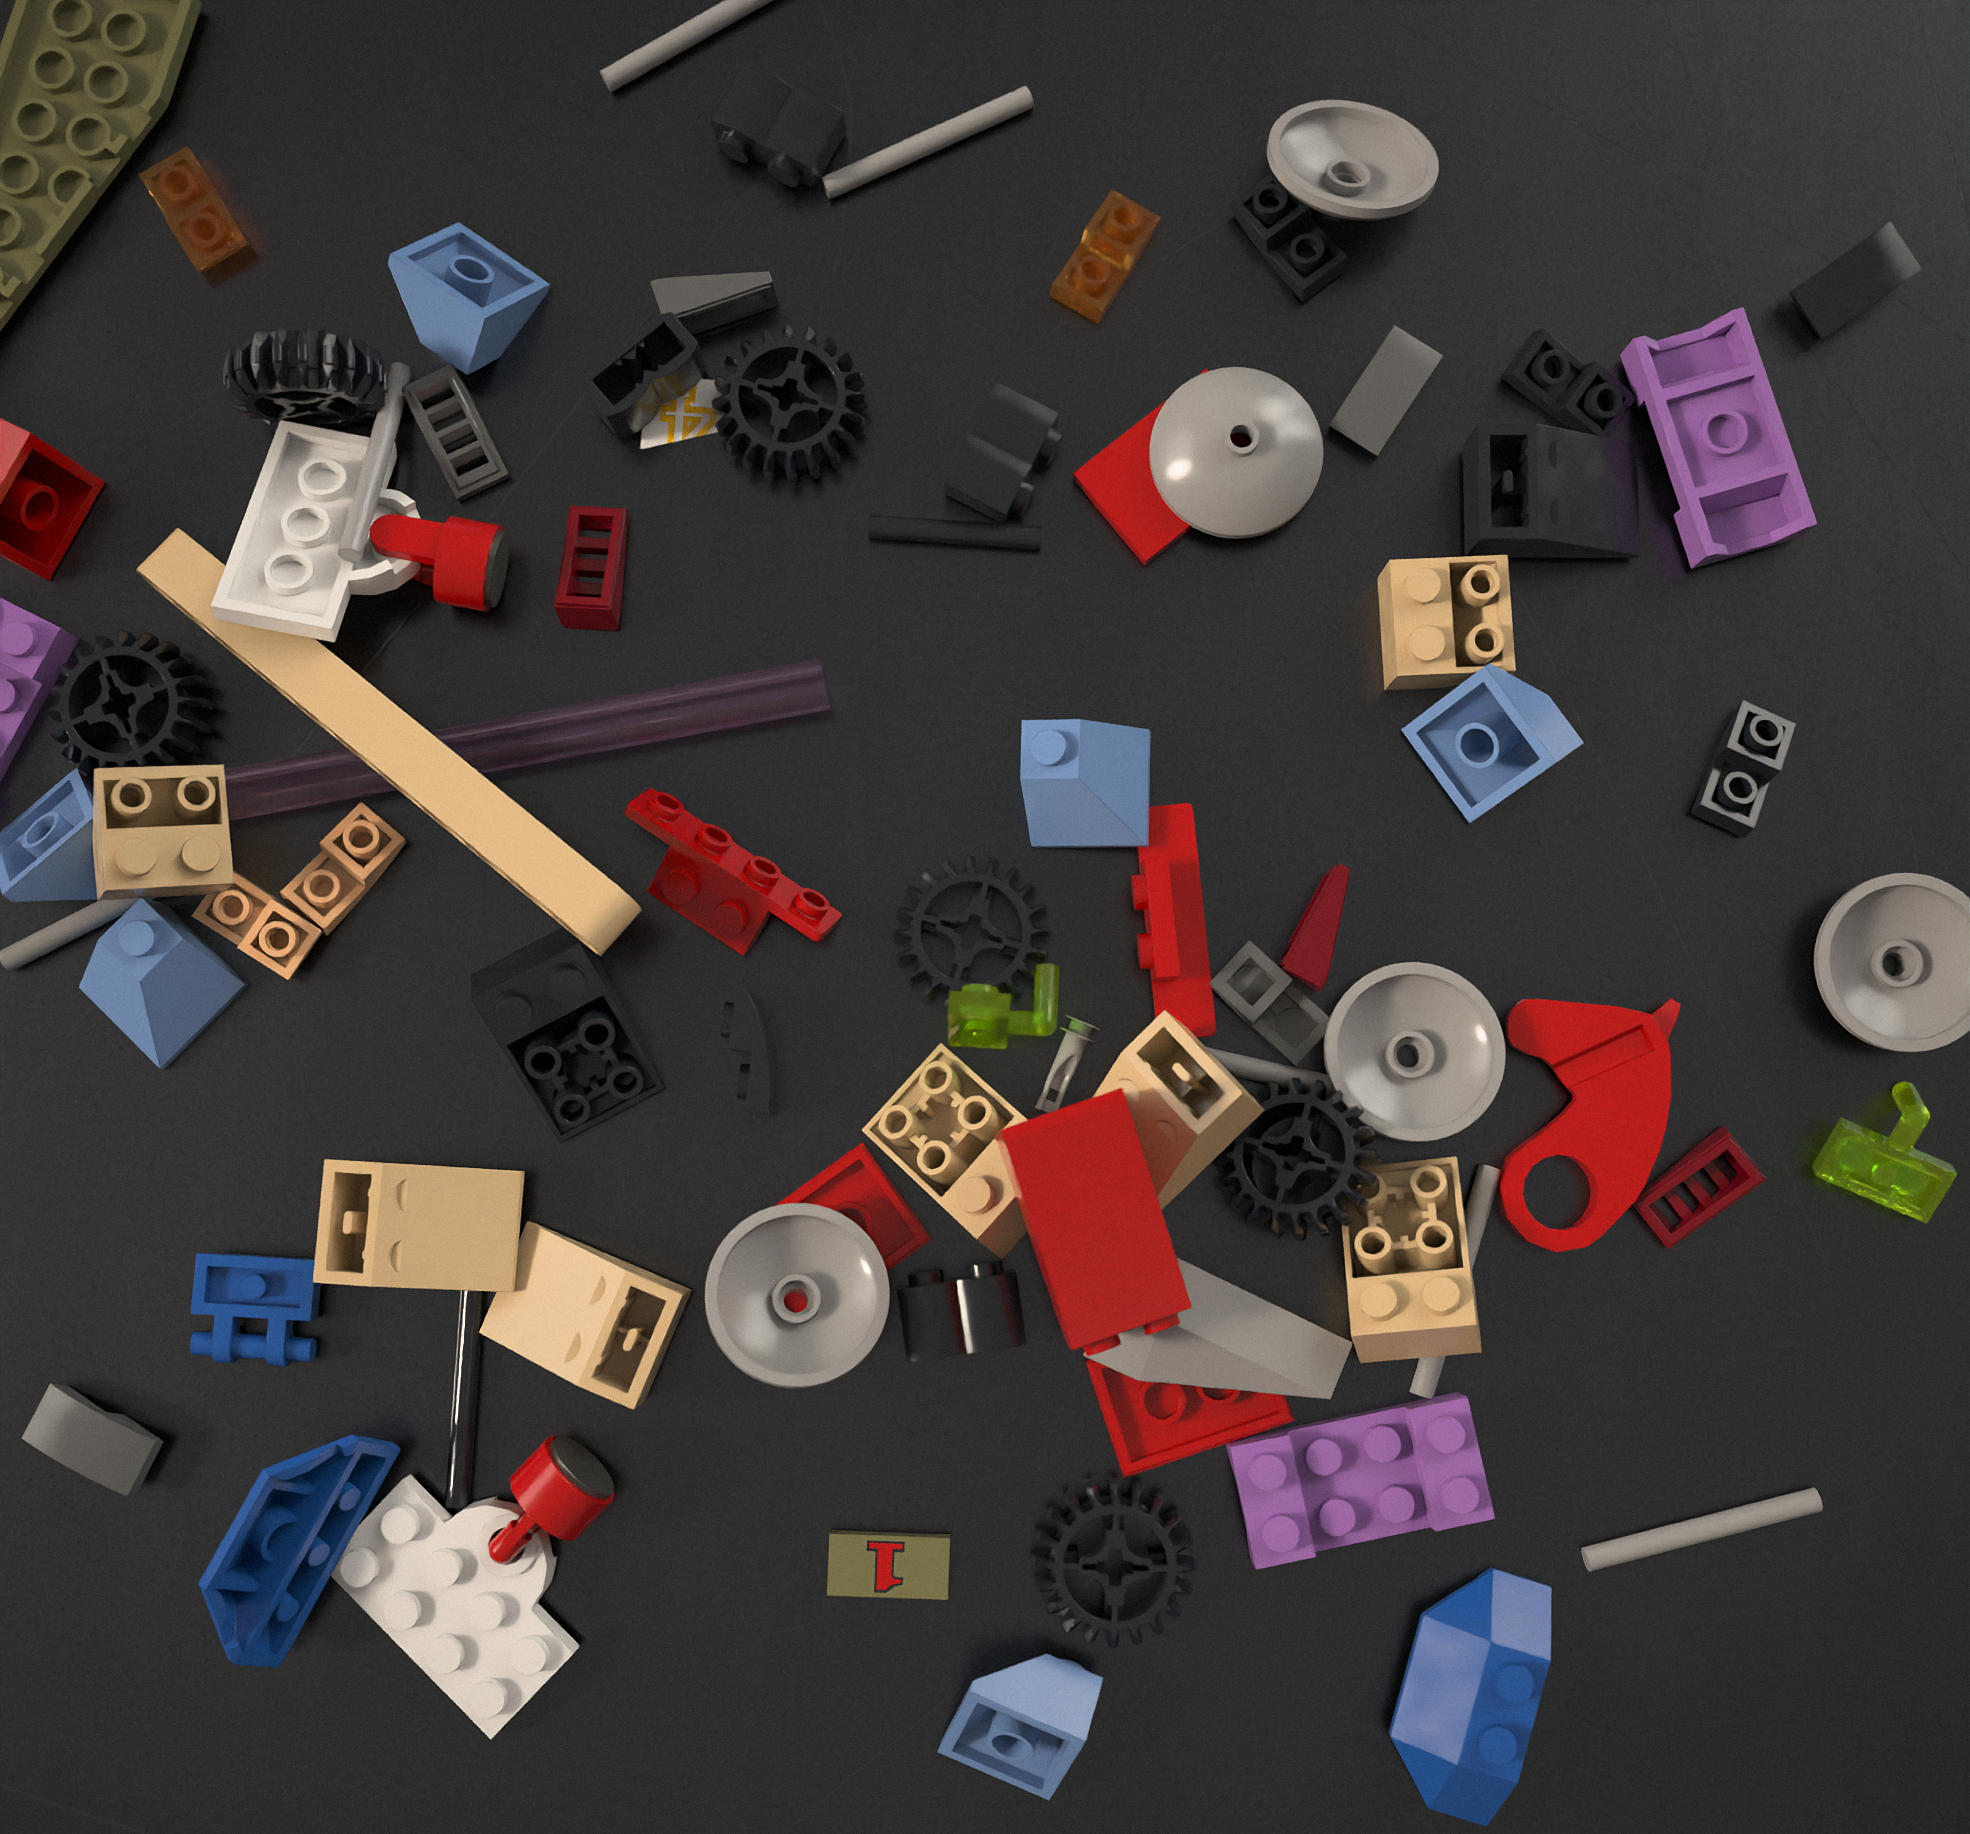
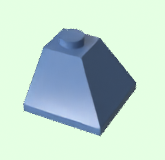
(464, 295)
(1490, 738)
(1085, 783)
(50, 846)
(158, 980)
(1025, 1722)

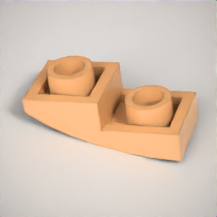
(345, 869)
(260, 925)

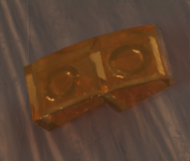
(194, 209)
(1105, 256)

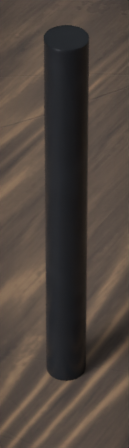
(464, 1399)

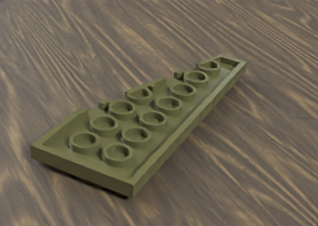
(74, 106)

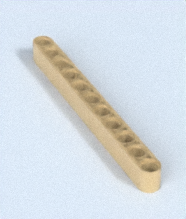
(403, 754)

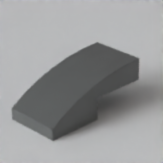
(1386, 390)
(1271, 1003)
(91, 1441)

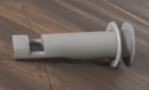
(1065, 1062)

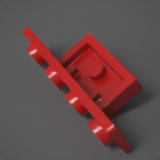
(721, 882)
(1174, 920)

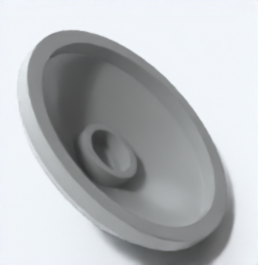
(1352, 160)
(1230, 487)
(1927, 933)
(1453, 1042)
(805, 1253)

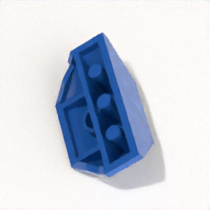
(289, 1545)
(1474, 1693)

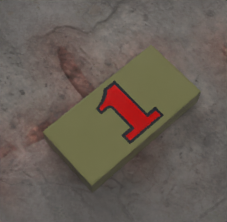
(888, 1564)

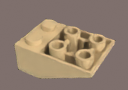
(1179, 1103)
(944, 1138)
(418, 1226)
(1410, 1265)
(587, 1315)

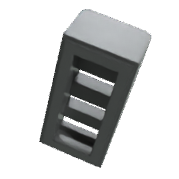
(714, 299)
(435, 389)

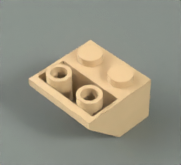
(1444, 620)
(161, 832)

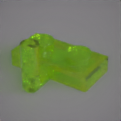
(984, 1019)
(1888, 1167)

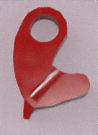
(1618, 1113)

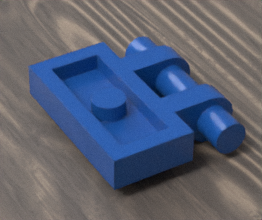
(254, 1288)

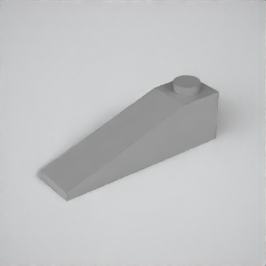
(1232, 1344)

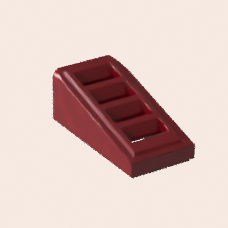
(588, 603)
(1313, 942)
(1710, 1205)

